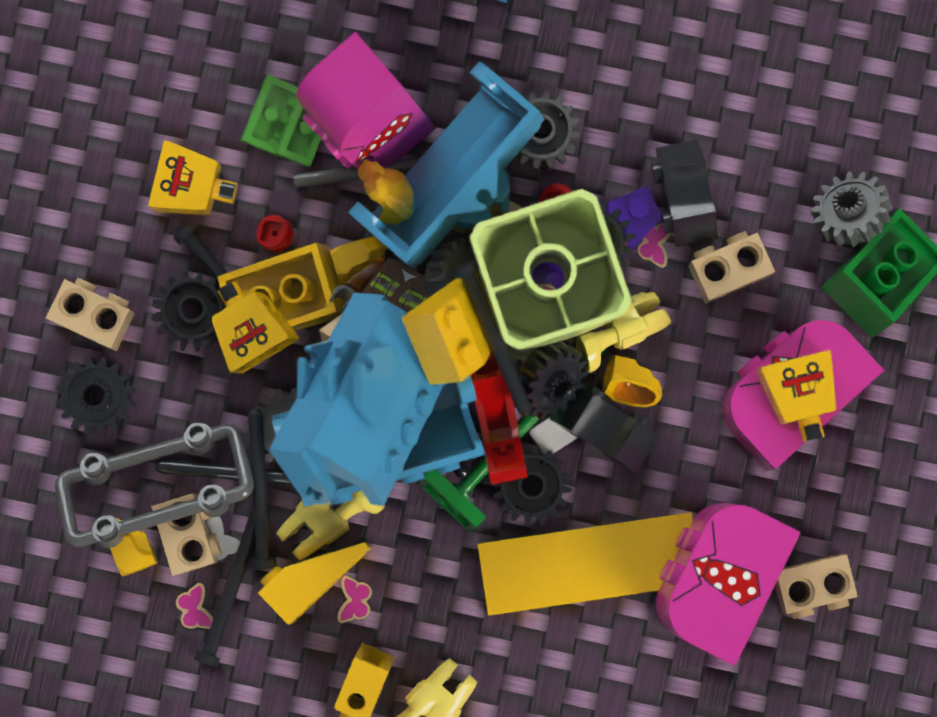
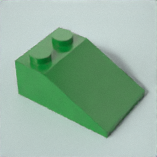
(884, 274)

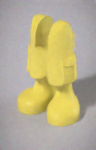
(624, 330)
(324, 522)
(433, 700)

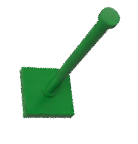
(455, 496)

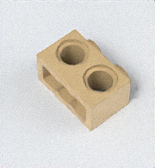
(734, 274)
(88, 319)
(177, 537)
(812, 576)

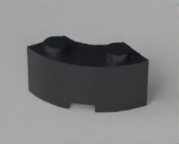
(685, 193)
(607, 428)

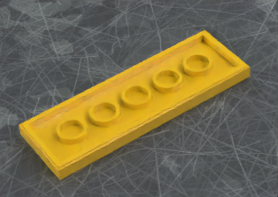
(578, 563)

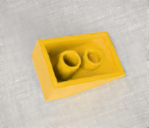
(295, 283)
(448, 335)
(300, 585)

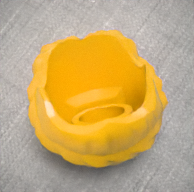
(389, 189)

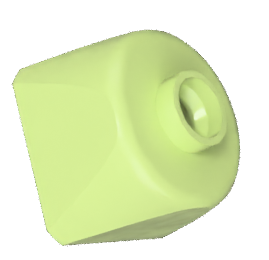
(556, 231)

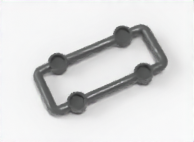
(97, 469)

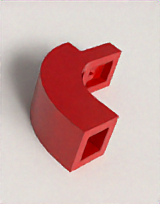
(498, 424)

